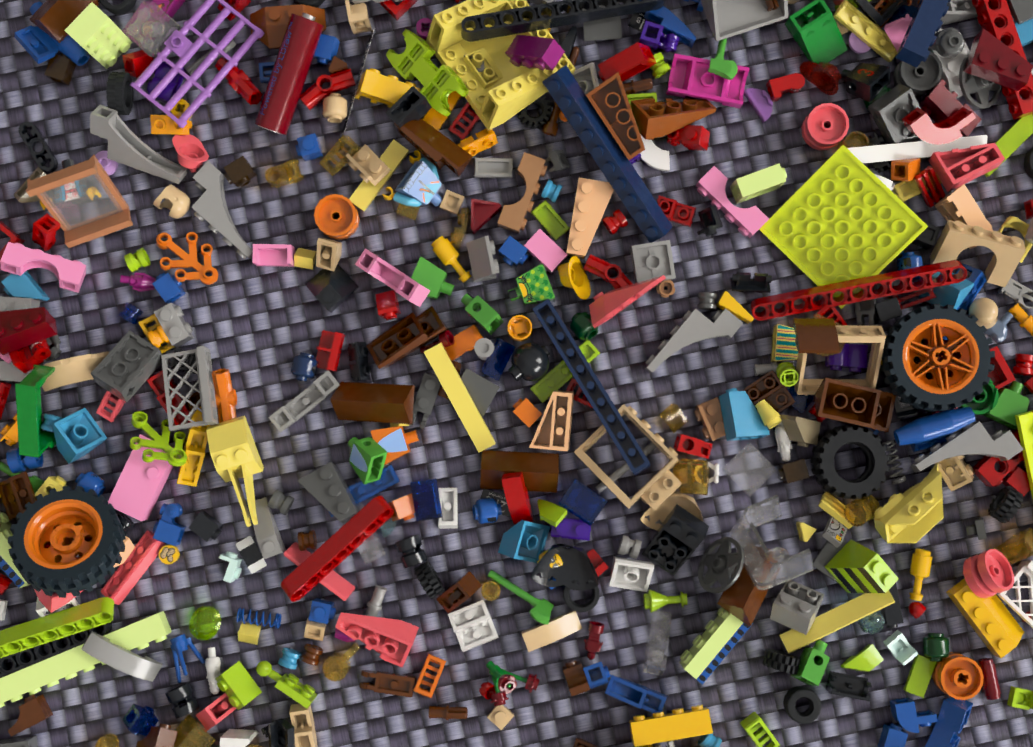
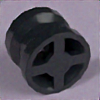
(126, 522)

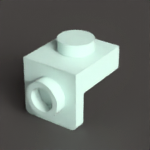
(233, 570)
(900, 647)

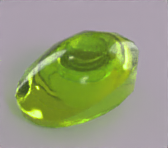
(205, 623)

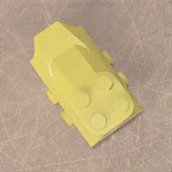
(913, 513)

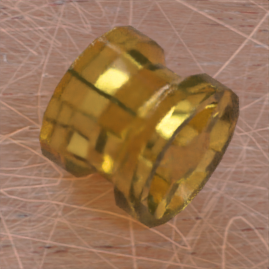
(490, 586)
(111, 738)

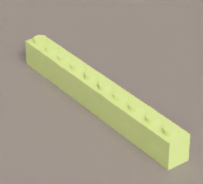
(73, 660)

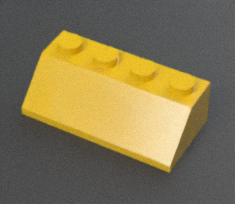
(988, 619)
(670, 726)

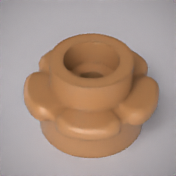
(670, 288)

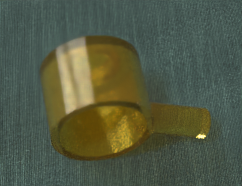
(338, 664)

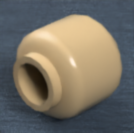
(335, 108)

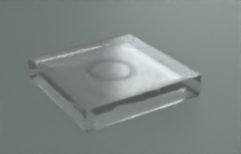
(749, 469)

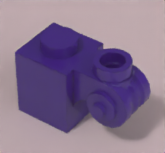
(654, 38)

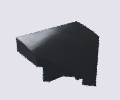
(280, 733)

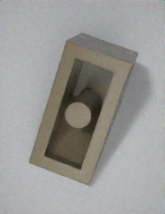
(801, 430)

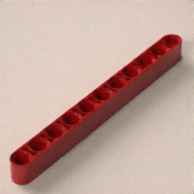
(866, 293)

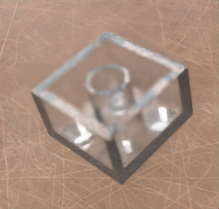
(150, 28)

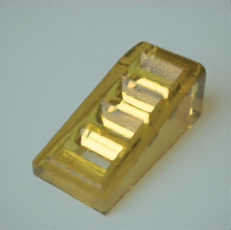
(345, 139)

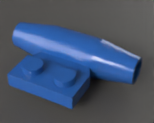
(44, 47)
(933, 428)

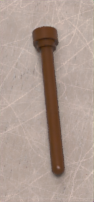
(550, 127)

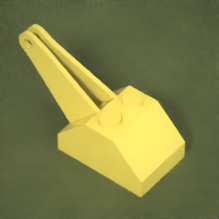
(235, 458)

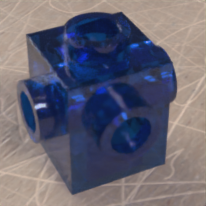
(140, 719)

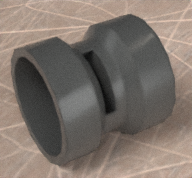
(281, 502)

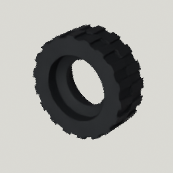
(120, 92)

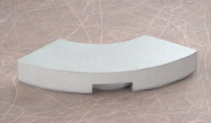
(655, 156)

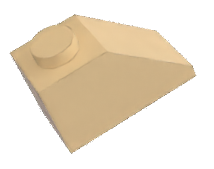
(328, 253)

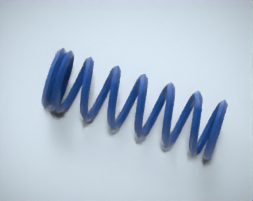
(277, 621)

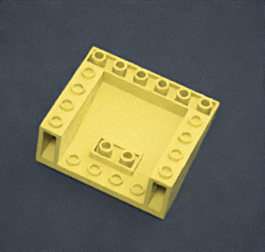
(502, 87)

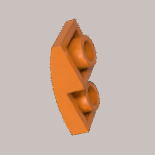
(463, 342)

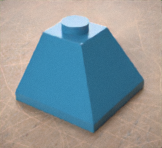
(77, 435)
(524, 541)

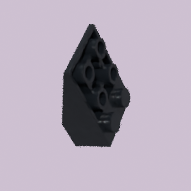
(676, 540)

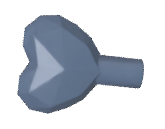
(999, 330)

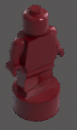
(445, 338)
(593, 644)

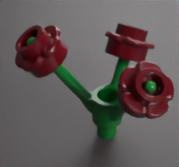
(505, 682)

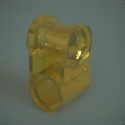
(286, 173)

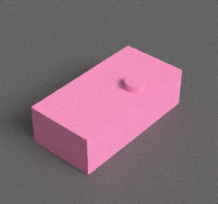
(140, 484)

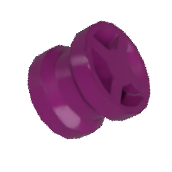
(421, 24)

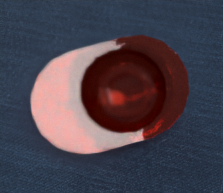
(822, 75)

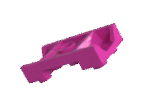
(691, 78)

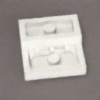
(473, 625)

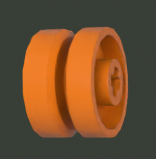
(326, 220)
(958, 676)

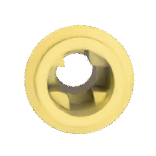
(768, 414)

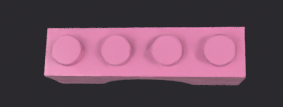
(747, 219)
(19, 259)
(392, 277)

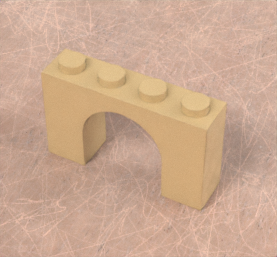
(959, 236)

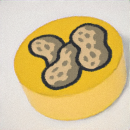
(169, 554)

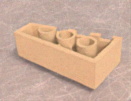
(588, 210)

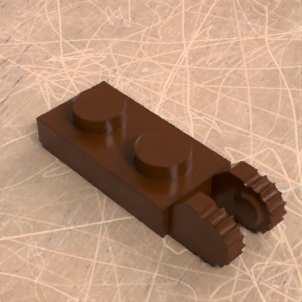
(389, 683)

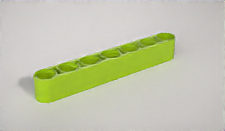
(56, 626)

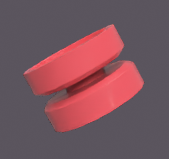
(823, 116)
(988, 573)

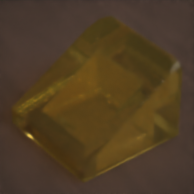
(407, 211)
(674, 417)

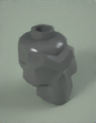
(948, 43)

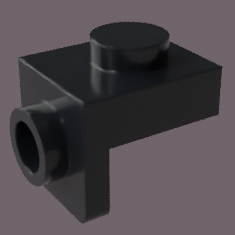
(710, 221)

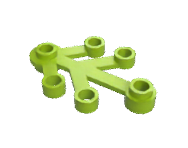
(139, 421)

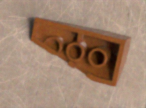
(663, 118)

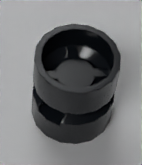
(411, 551)
(178, 694)

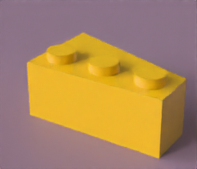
(382, 88)

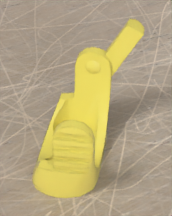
(1022, 227)

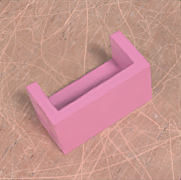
(545, 251)
(273, 255)

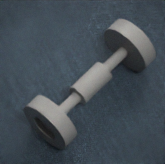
(484, 348)

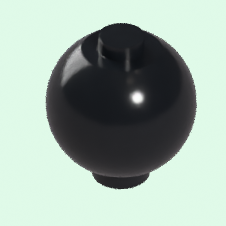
(529, 362)

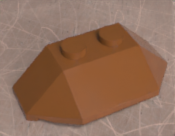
(275, 19)

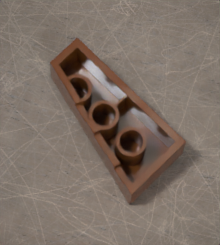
(615, 111)

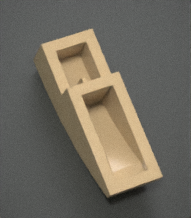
(548, 633)
(303, 725)

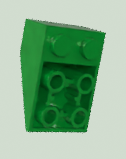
(816, 32)

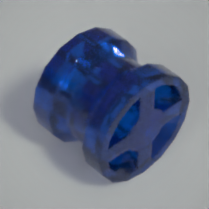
(130, 313)

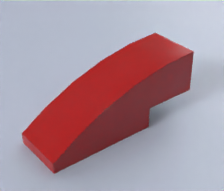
(157, 384)
(517, 497)

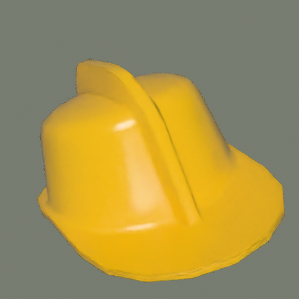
(574, 277)

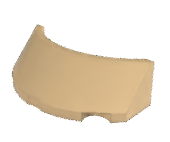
(72, 370)

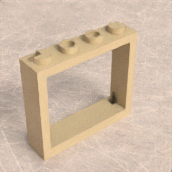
(848, 334)
(656, 439)

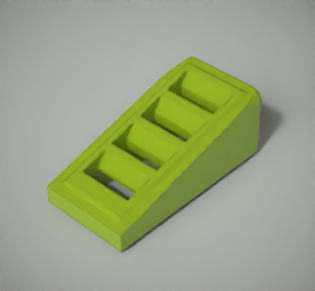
(753, 723)

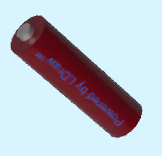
(289, 73)

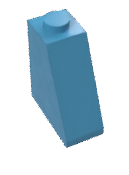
(741, 417)

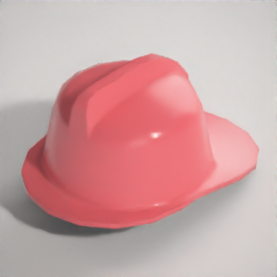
(189, 151)

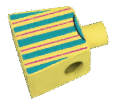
(783, 344)

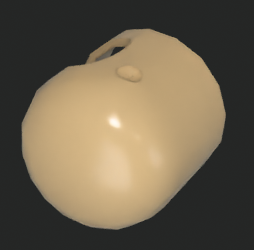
(175, 201)
(985, 311)

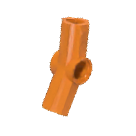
(225, 395)

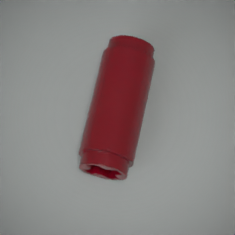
(990, 681)

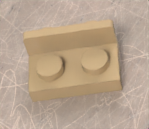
(369, 164)
(956, 472)
(661, 490)

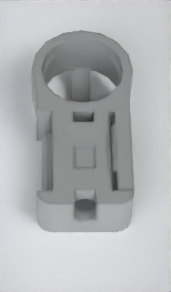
(1017, 292)

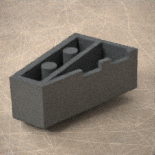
(331, 491)

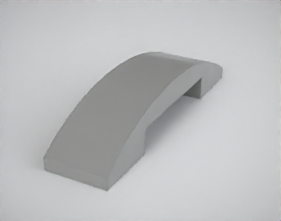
(305, 401)
(121, 658)

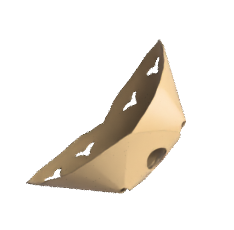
(685, 501)

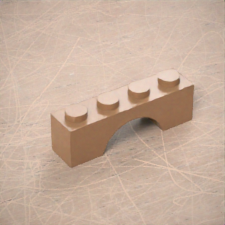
(530, 170)

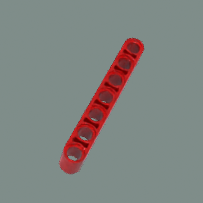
(337, 548)

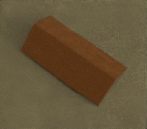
(57, 15)
(435, 146)
(406, 337)
(374, 402)
(854, 404)
(538, 469)
(743, 598)

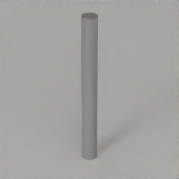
(624, 468)

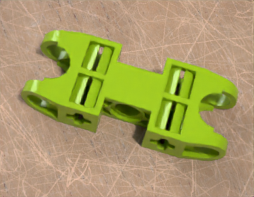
(416, 63)

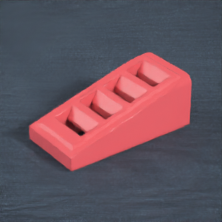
(105, 402)

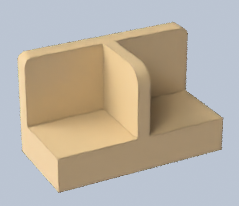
(358, 17)

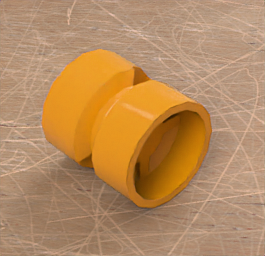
(519, 328)

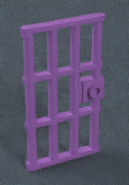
(186, 49)

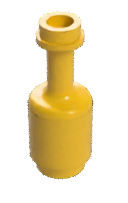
(448, 256)
(920, 569)

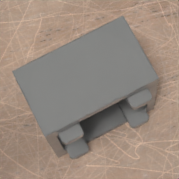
(652, 261)

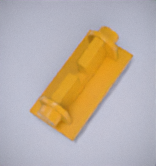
(165, 125)
(485, 140)
(10, 432)

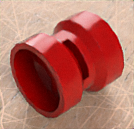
(614, 222)
(1023, 364)

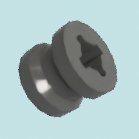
(707, 301)

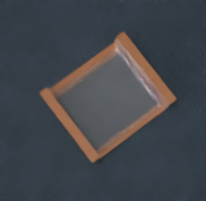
(82, 201)

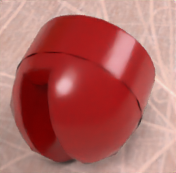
(916, 609)
(487, 689)

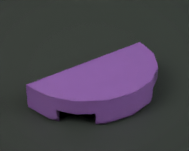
(760, 102)

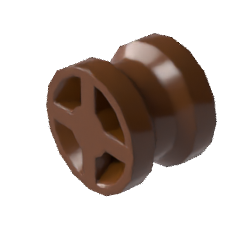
(307, 540)
(311, 654)

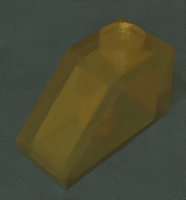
(1018, 546)

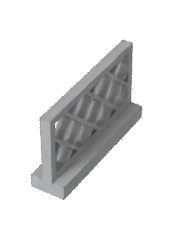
(205, 383)

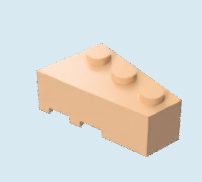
(961, 206)
(556, 423)

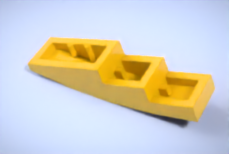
(195, 452)

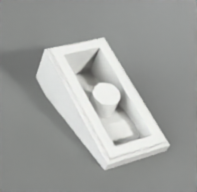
(449, 508)

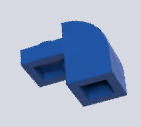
(905, 715)

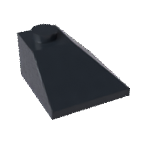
(332, 287)

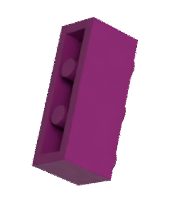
(534, 52)

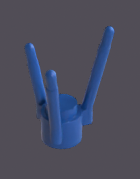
(179, 645)

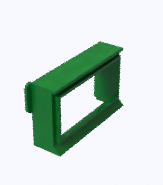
(31, 437)

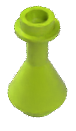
(655, 600)

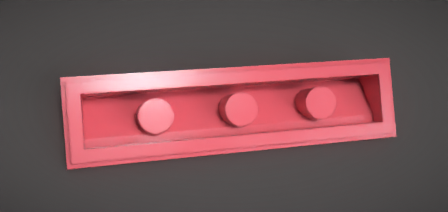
(133, 568)
(332, 581)

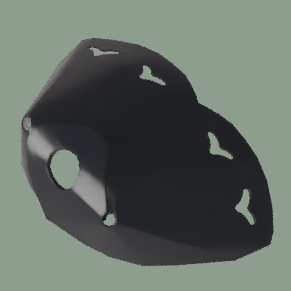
(575, 566)

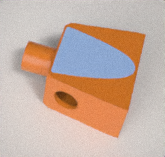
(394, 441)

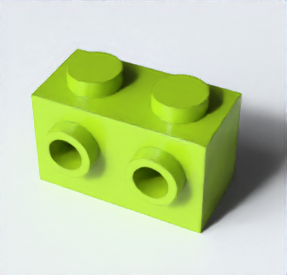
(238, 685)

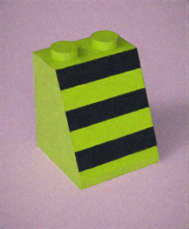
(861, 570)

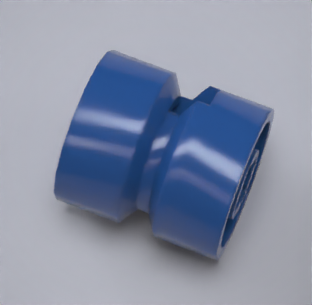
(20, 463)

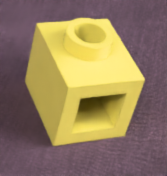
(51, 483)

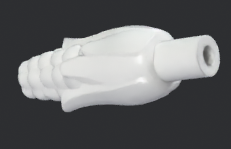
(783, 442)
(212, 666)

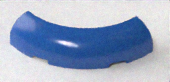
(950, 723)

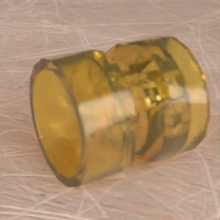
(854, 139)
(861, 510)

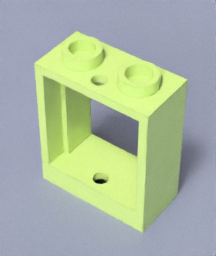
(758, 183)

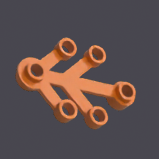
(188, 260)

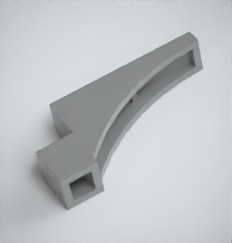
(128, 149)
(214, 209)
(695, 329)
(971, 441)

